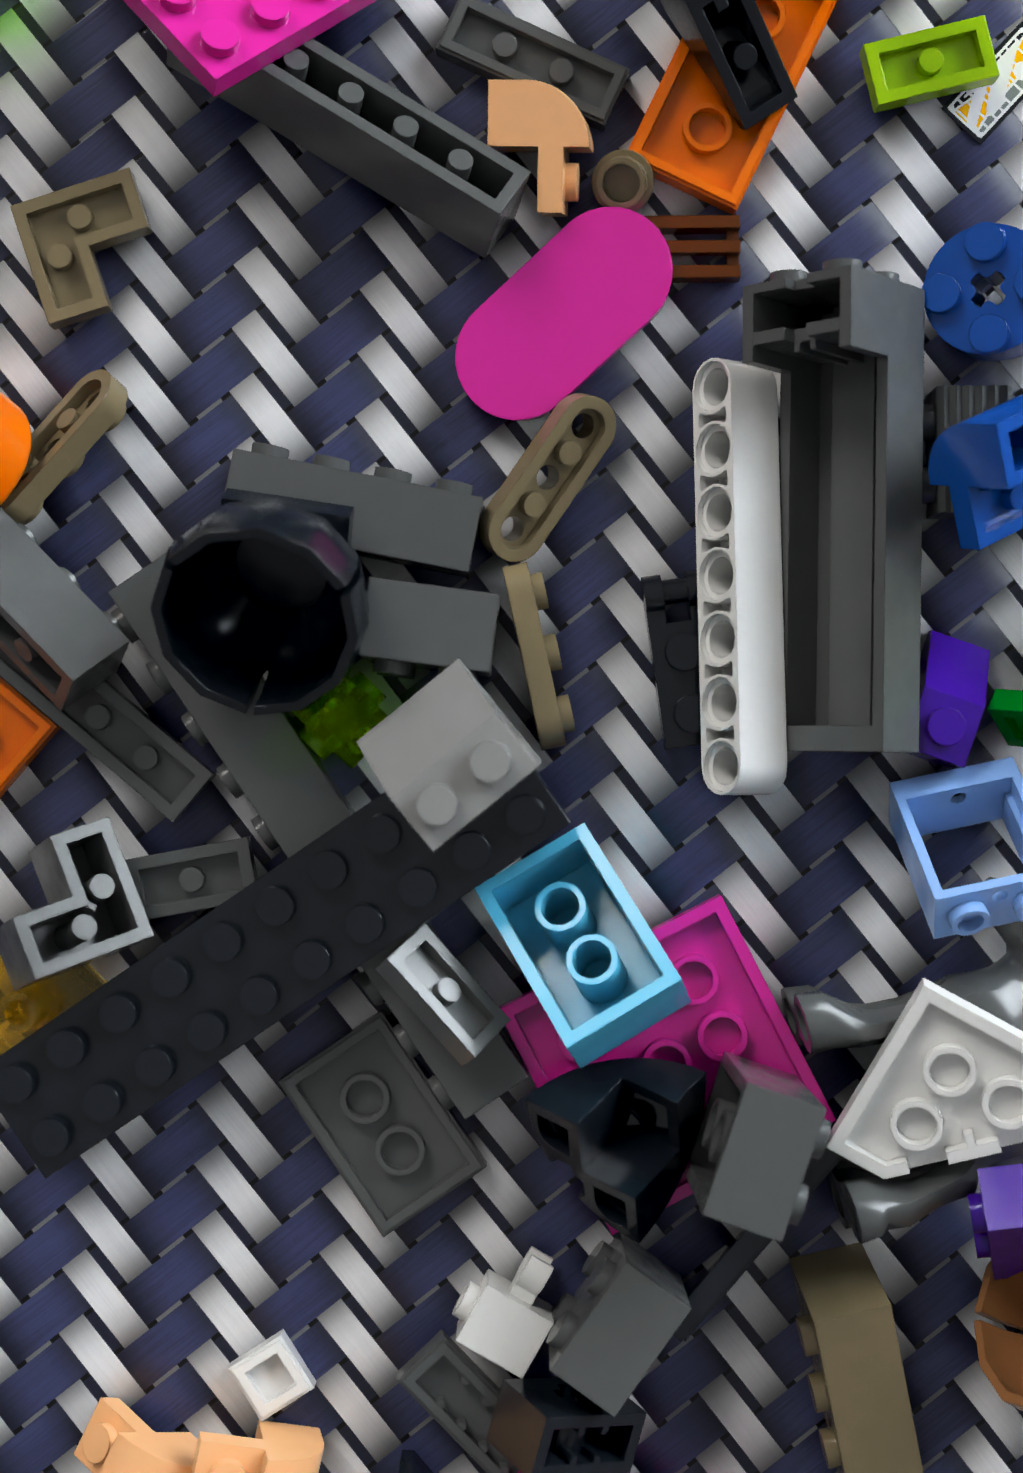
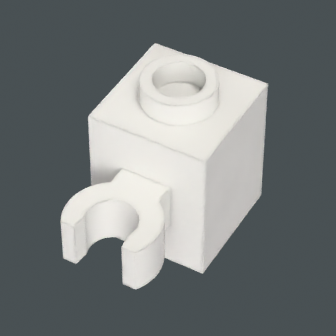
(506, 1317)

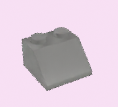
(447, 754)

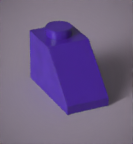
(950, 698)

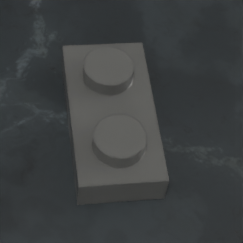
(193, 876)
(443, 995)

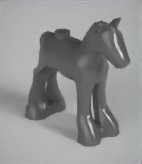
(827, 1023)

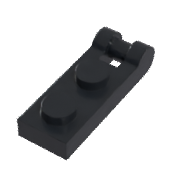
(674, 657)

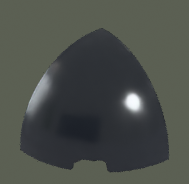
(624, 1134)

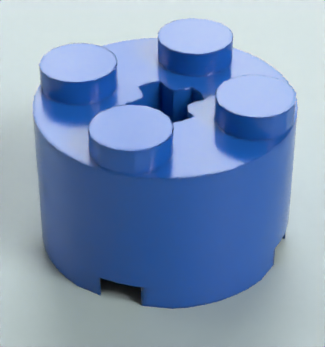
(955, 285)

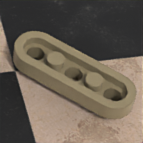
(63, 439)
(569, 464)
(538, 655)

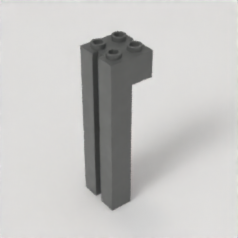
(847, 498)

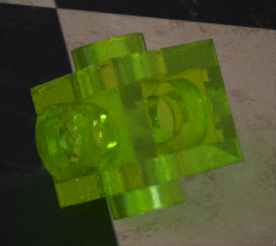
(342, 719)

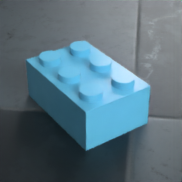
(583, 945)

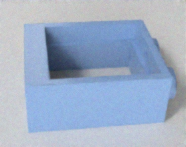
(927, 807)

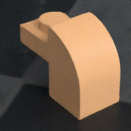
(544, 121)
(123, 1443)
(273, 1450)

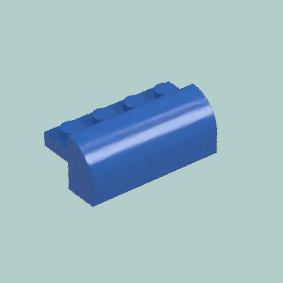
(984, 473)

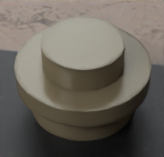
(623, 180)

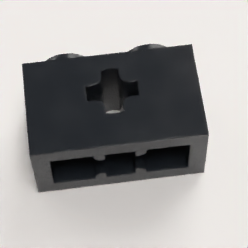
(556, 1429)

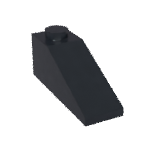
(735, 55)

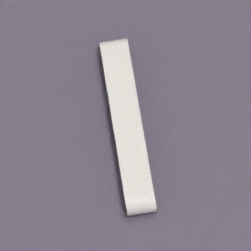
(739, 578)

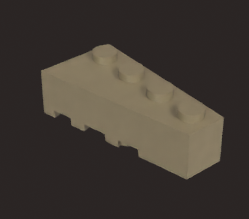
(856, 1363)

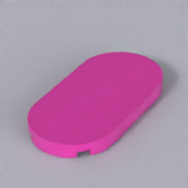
(564, 313)

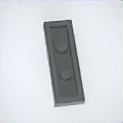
(514, 49)

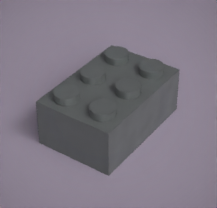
(756, 1147)

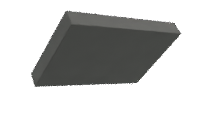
(382, 1123)

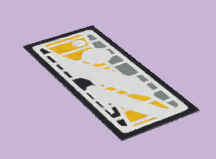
(985, 108)

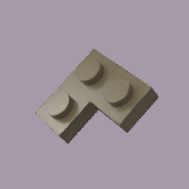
(64, 232)

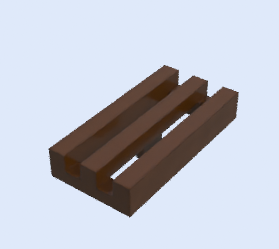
(703, 224)

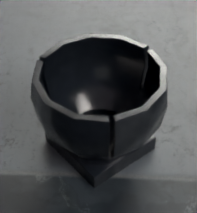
(259, 592)

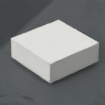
(272, 1375)

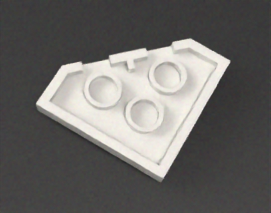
(936, 1089)

